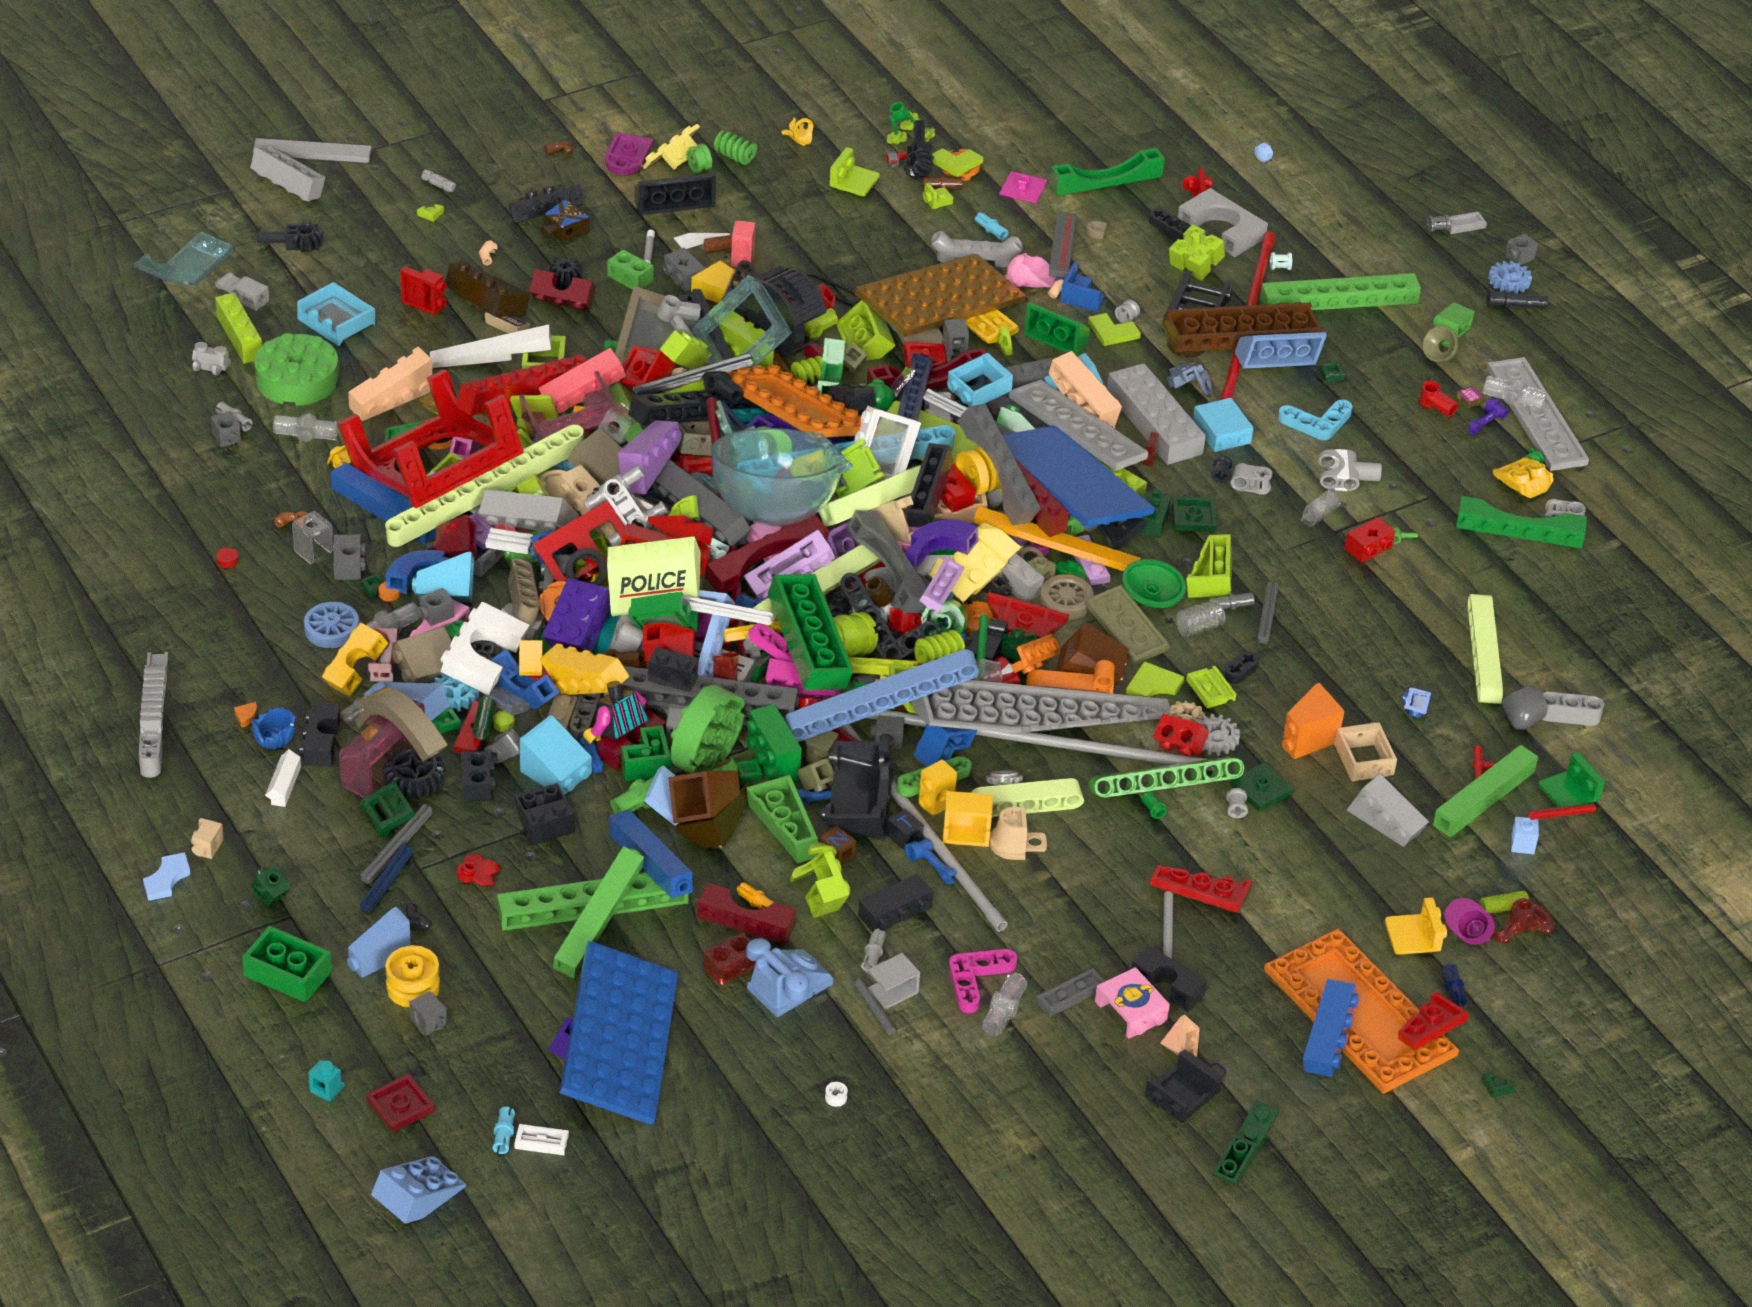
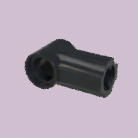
(724, 386)

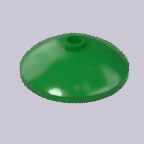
(1154, 583)

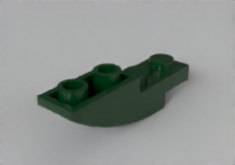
(1246, 1144)

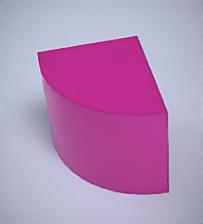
(463, 446)

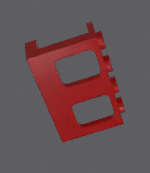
(578, 534)

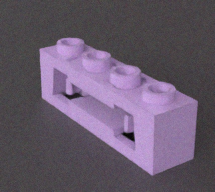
(791, 562)

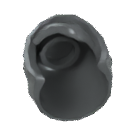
(1525, 707)

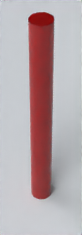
(1562, 811)

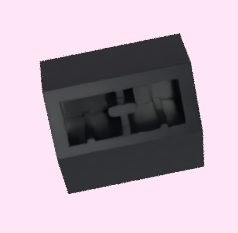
(545, 814)

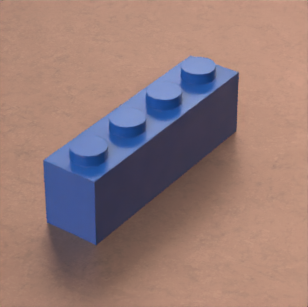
(1330, 1028)

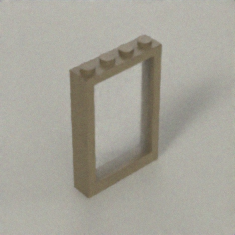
(643, 326)

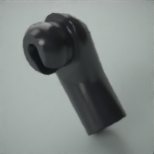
(417, 920)

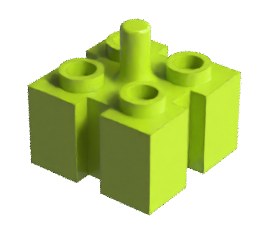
(1197, 252)

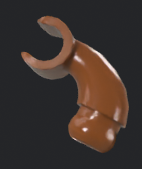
(286, 517)

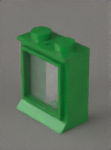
(663, 608)

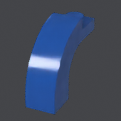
(403, 569)
(529, 689)

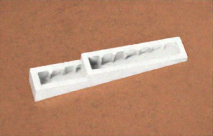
(493, 349)

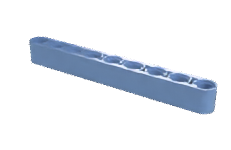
(882, 695)

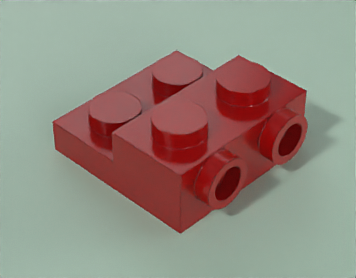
(423, 290)

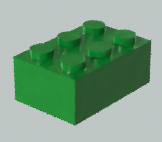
(773, 743)
(287, 964)

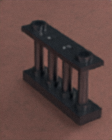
(1187, 285)

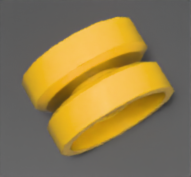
(978, 470)
(411, 973)

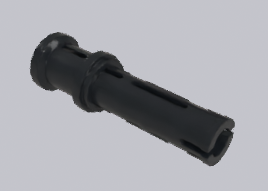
(1507, 299)

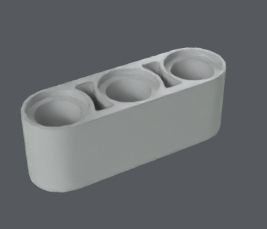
(1573, 708)

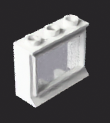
(889, 438)

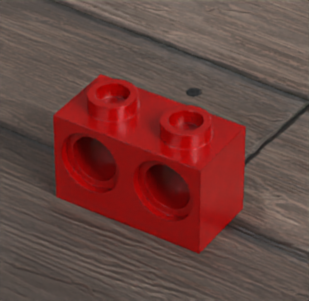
(1182, 731)

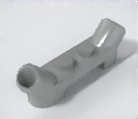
(950, 249)

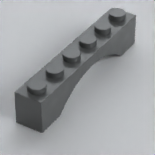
(1017, 496)
(873, 534)

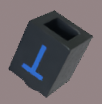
(904, 828)

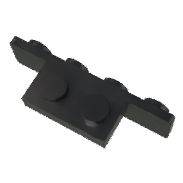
(539, 203)

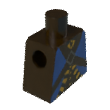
(565, 222)

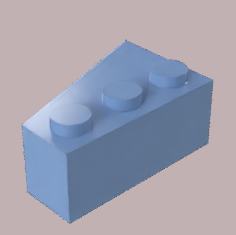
(431, 695)

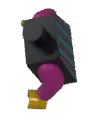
(617, 713)

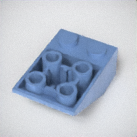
(416, 1188)

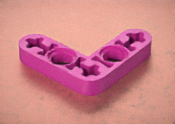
(765, 639)
(972, 969)

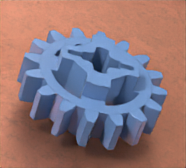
(1510, 277)

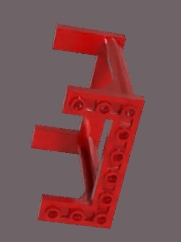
(379, 463)

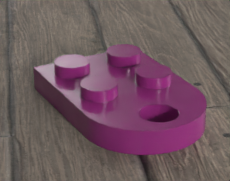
(627, 153)

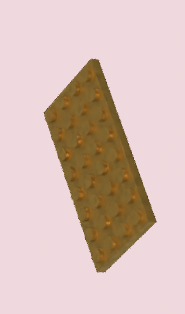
(939, 293)

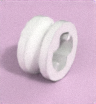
(832, 1089)

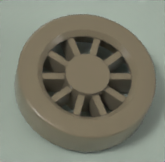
(1066, 595)

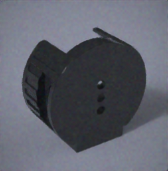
(806, 306)

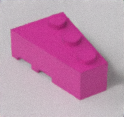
(785, 674)

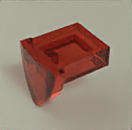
(1152, 449)
(725, 665)

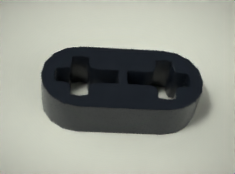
(1245, 670)

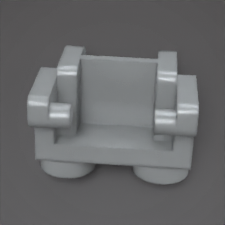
(210, 358)

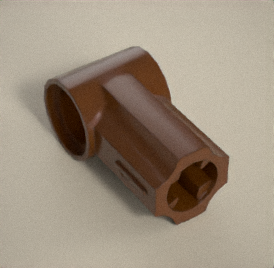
(630, 659)

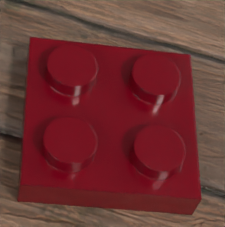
(400, 1103)

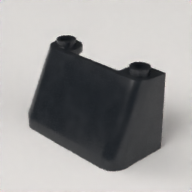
(860, 788)

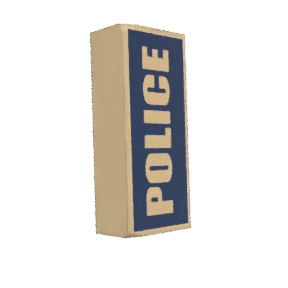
(506, 324)

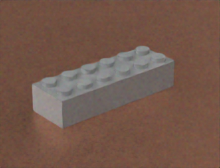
(1156, 410)

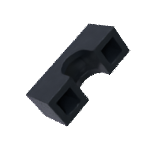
(323, 724)
(1186, 986)

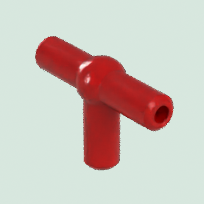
(1478, 763)

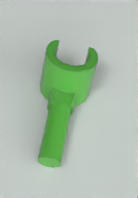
(1398, 535)

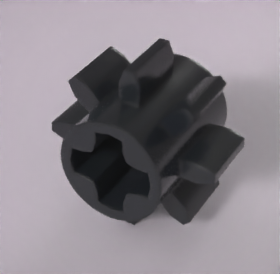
(999, 586)

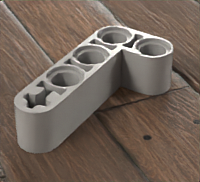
(626, 635)

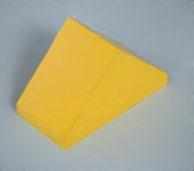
(529, 658)

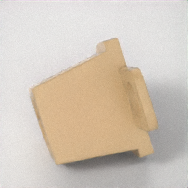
(1010, 835)

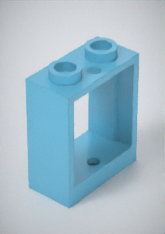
(986, 365)

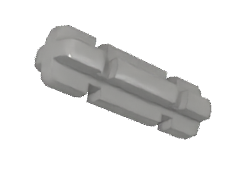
(438, 181)

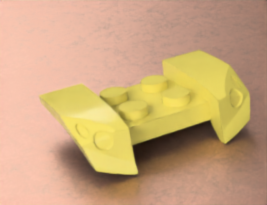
(982, 562)

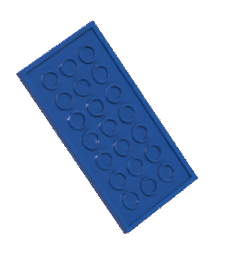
(619, 1033)

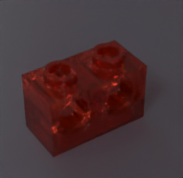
(728, 959)

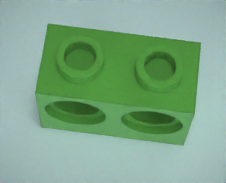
(630, 270)

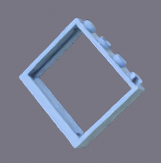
(714, 636)

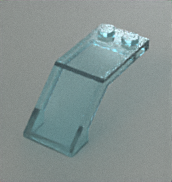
(190, 263)

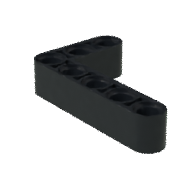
(892, 644)

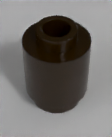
(879, 591)

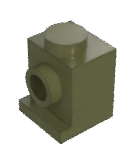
(851, 360)

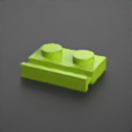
(1211, 687)

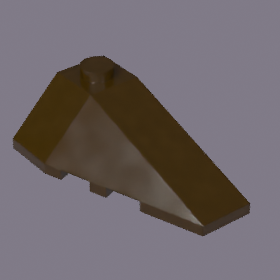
(717, 830)

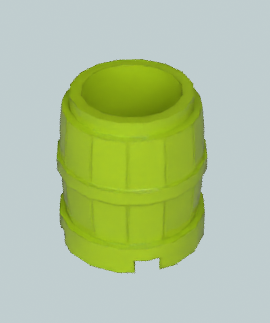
(857, 633)

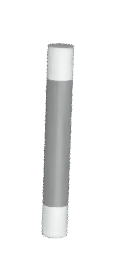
(649, 246)

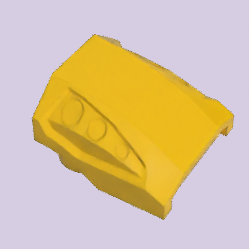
(1525, 476)

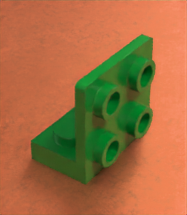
(1575, 786)

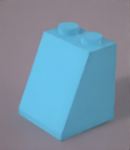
(453, 575)
(553, 756)

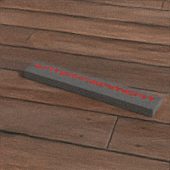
(1062, 244)

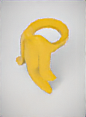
(800, 135)

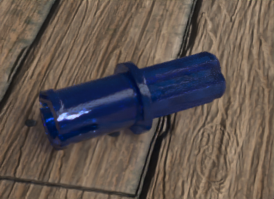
(1454, 984)

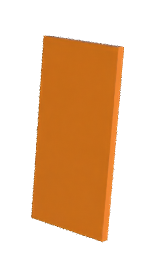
(795, 401)
(1380, 1012)

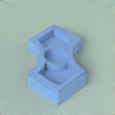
(171, 870)

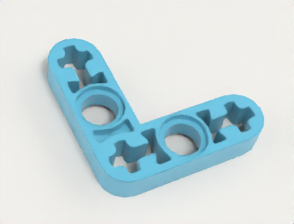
(1320, 428)

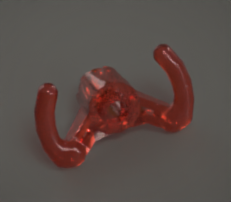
(1523, 918)

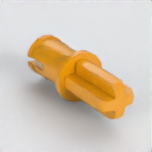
(755, 897)

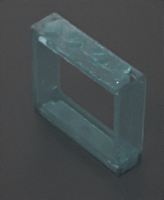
(764, 344)

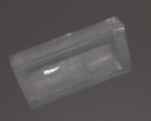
(1321, 507)

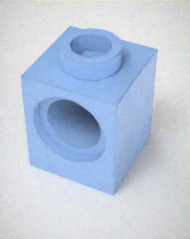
(1524, 835)

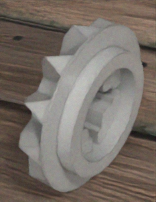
(1004, 777)

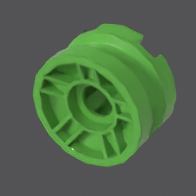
(699, 158)

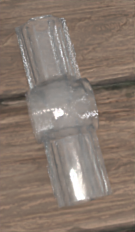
(1525, 395)
(305, 427)
(396, 619)
(1004, 1005)

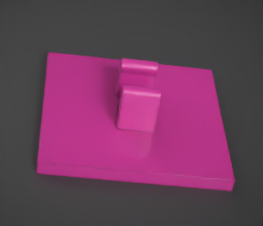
(1023, 187)

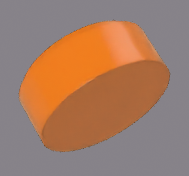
(388, 594)

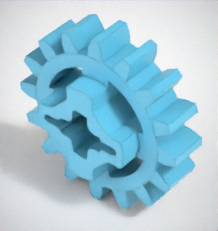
(457, 693)

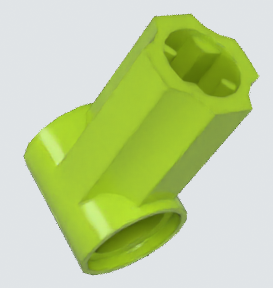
(815, 327)

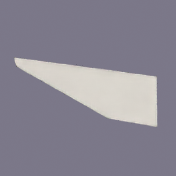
(694, 239)

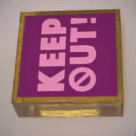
(1470, 397)

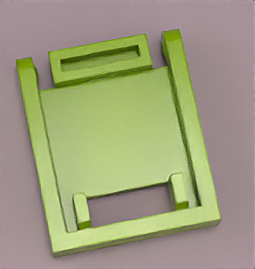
(862, 471)

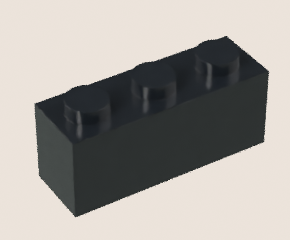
(895, 903)

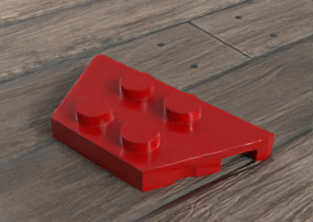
(1026, 615)

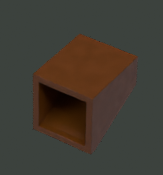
(1087, 648)
(702, 794)

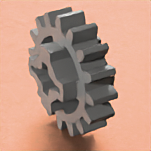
(1221, 734)

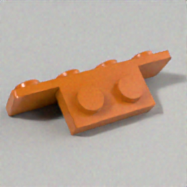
(1035, 652)

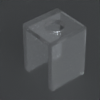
(619, 414)
(304, 535)

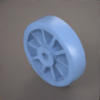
(330, 624)

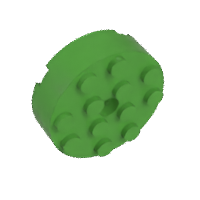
(296, 369)
(707, 729)

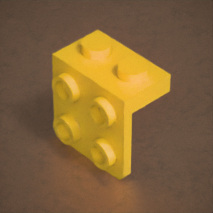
(1417, 932)

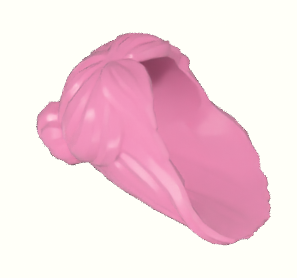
(1029, 272)

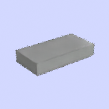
(1466, 222)

